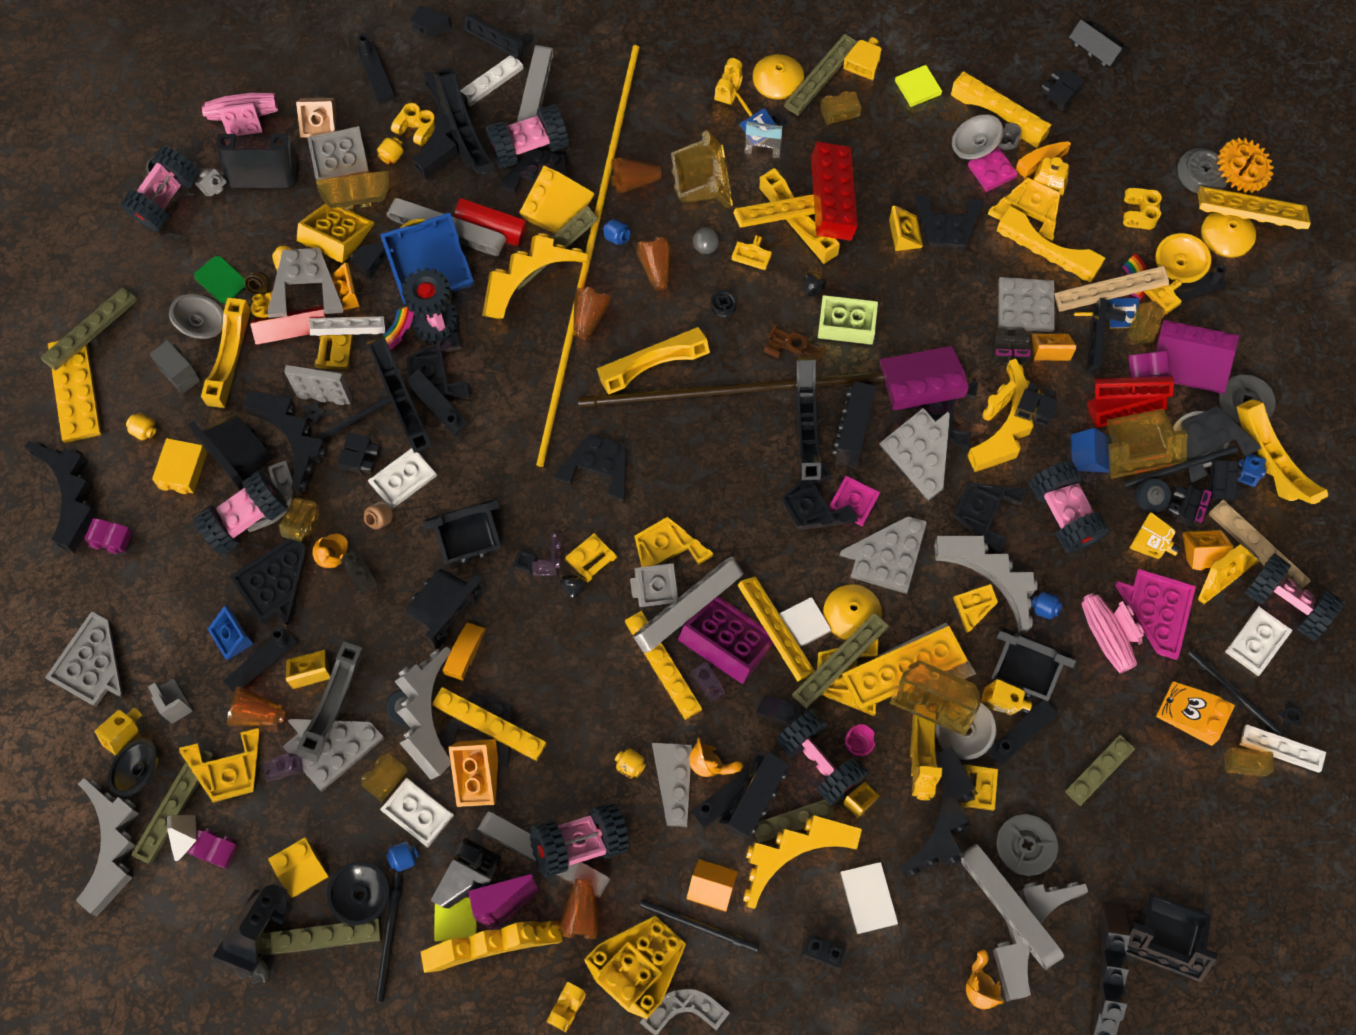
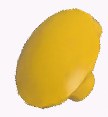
(261, 304)

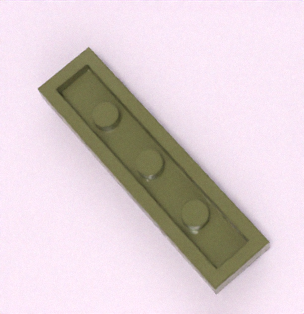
(1100, 770)
(792, 820)

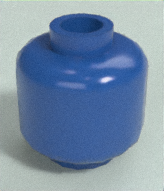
(616, 232)
(1047, 605)
(402, 856)

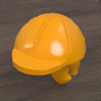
(330, 550)
(708, 764)
(981, 987)

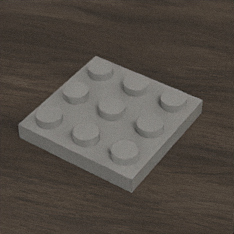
(338, 154)
(1026, 304)
(318, 385)

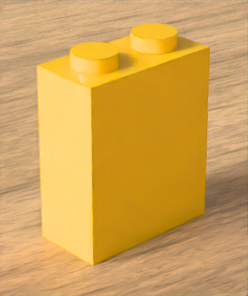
(179, 466)

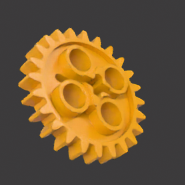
(1255, 173)

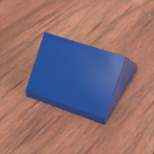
(1090, 451)
(229, 633)

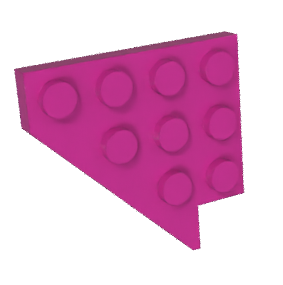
(1160, 608)

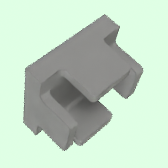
(654, 585)

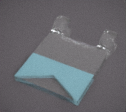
(764, 136)

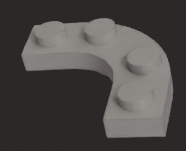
(283, 481)
(685, 1001)

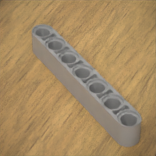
(536, 82)
(468, 233)
(688, 604)
(520, 842)
(1011, 907)

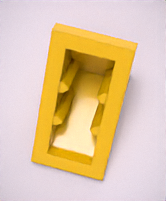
(860, 799)

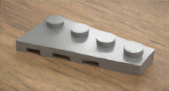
(674, 780)

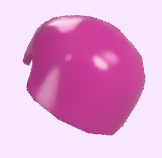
(860, 740)

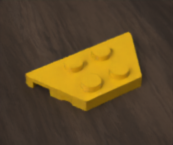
(1226, 571)

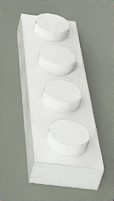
(492, 79)
(346, 325)
(1283, 748)

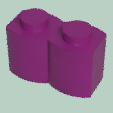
(1149, 364)
(108, 535)
(213, 849)

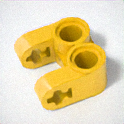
(730, 82)
(417, 120)
(1141, 219)
(566, 1007)

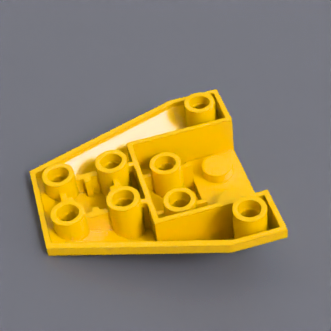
(637, 965)

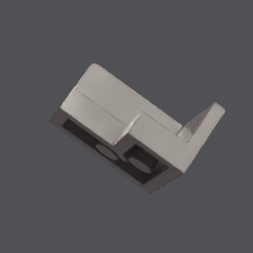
(170, 701)

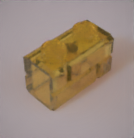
(840, 107)
(1146, 322)
(298, 519)
(1249, 762)
(383, 777)

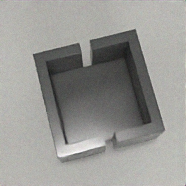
(175, 366)

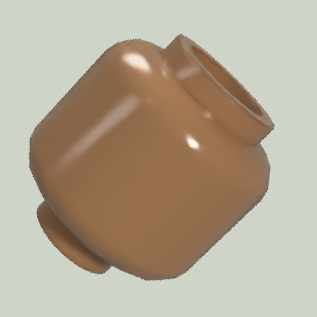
(378, 515)

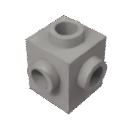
(210, 181)

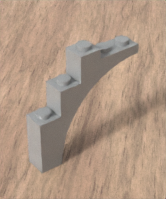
(972, 553)
(421, 738)
(110, 874)
(1013, 959)

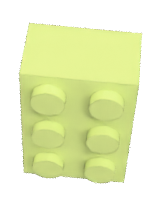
(847, 319)

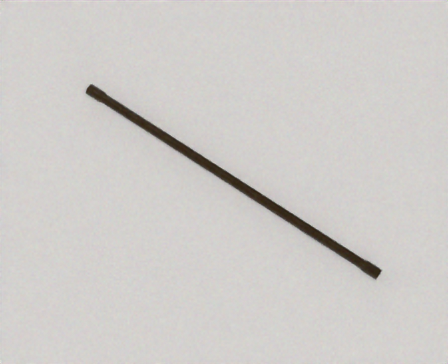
(592, 401)

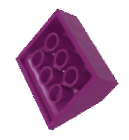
(1198, 355)
(924, 378)
(727, 638)
(500, 901)

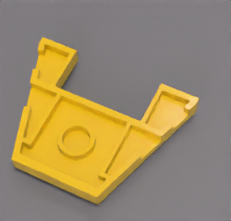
(1033, 200)
(666, 541)
(838, 690)
(228, 775)

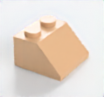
(316, 116)

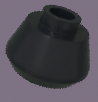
(813, 284)
(573, 585)

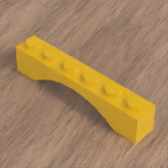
(972, 91)
(776, 189)
(1080, 262)
(683, 346)
(220, 379)

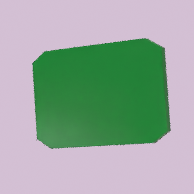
(220, 279)

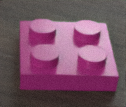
(992, 169)
(858, 496)

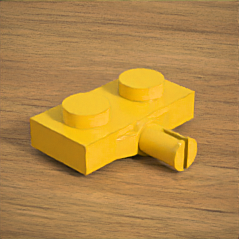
(752, 254)
(1165, 296)

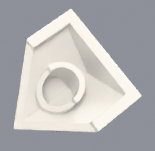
(181, 833)

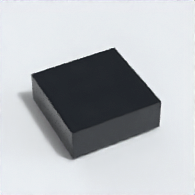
(524, 561)

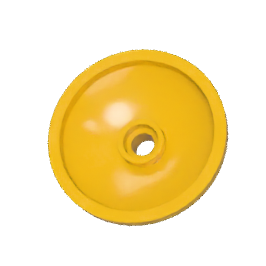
(774, 82)
(1224, 239)
(1189, 252)
(841, 618)

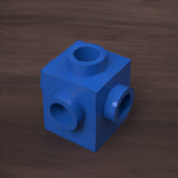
(1252, 469)

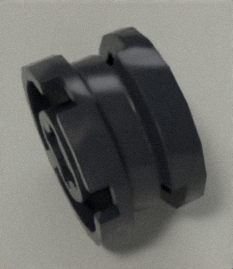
(723, 304)

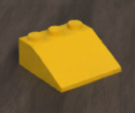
(554, 200)
(333, 231)

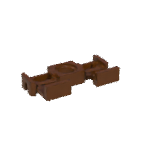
(781, 338)

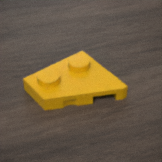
(975, 605)

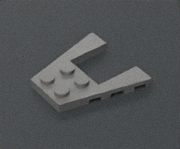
(302, 267)

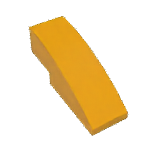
(1030, 162)
(463, 651)

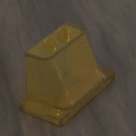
(701, 172)
(1144, 443)

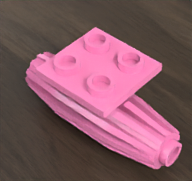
(241, 111)
(1113, 631)

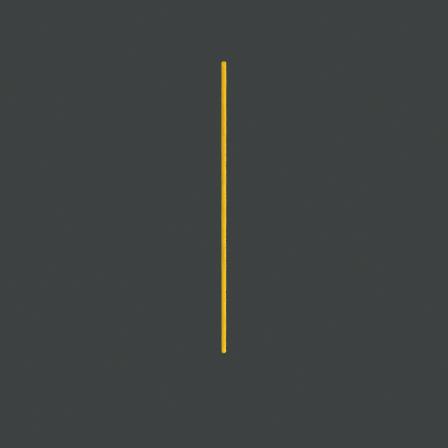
(589, 250)

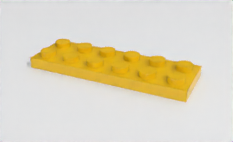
(1253, 207)
(76, 397)
(879, 677)

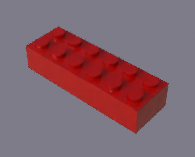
(833, 191)

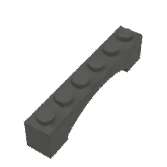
(319, 729)

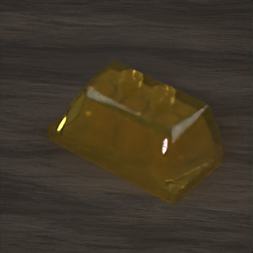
(354, 189)
(937, 696)

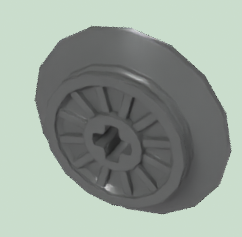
(1192, 171)
(1246, 388)
(1033, 831)

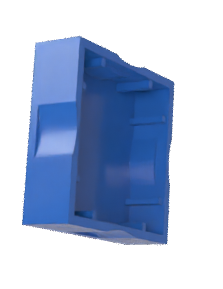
(431, 246)

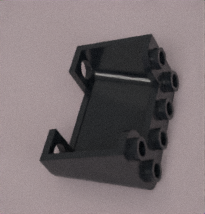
(258, 167)

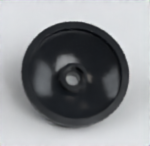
(133, 767)
(344, 891)

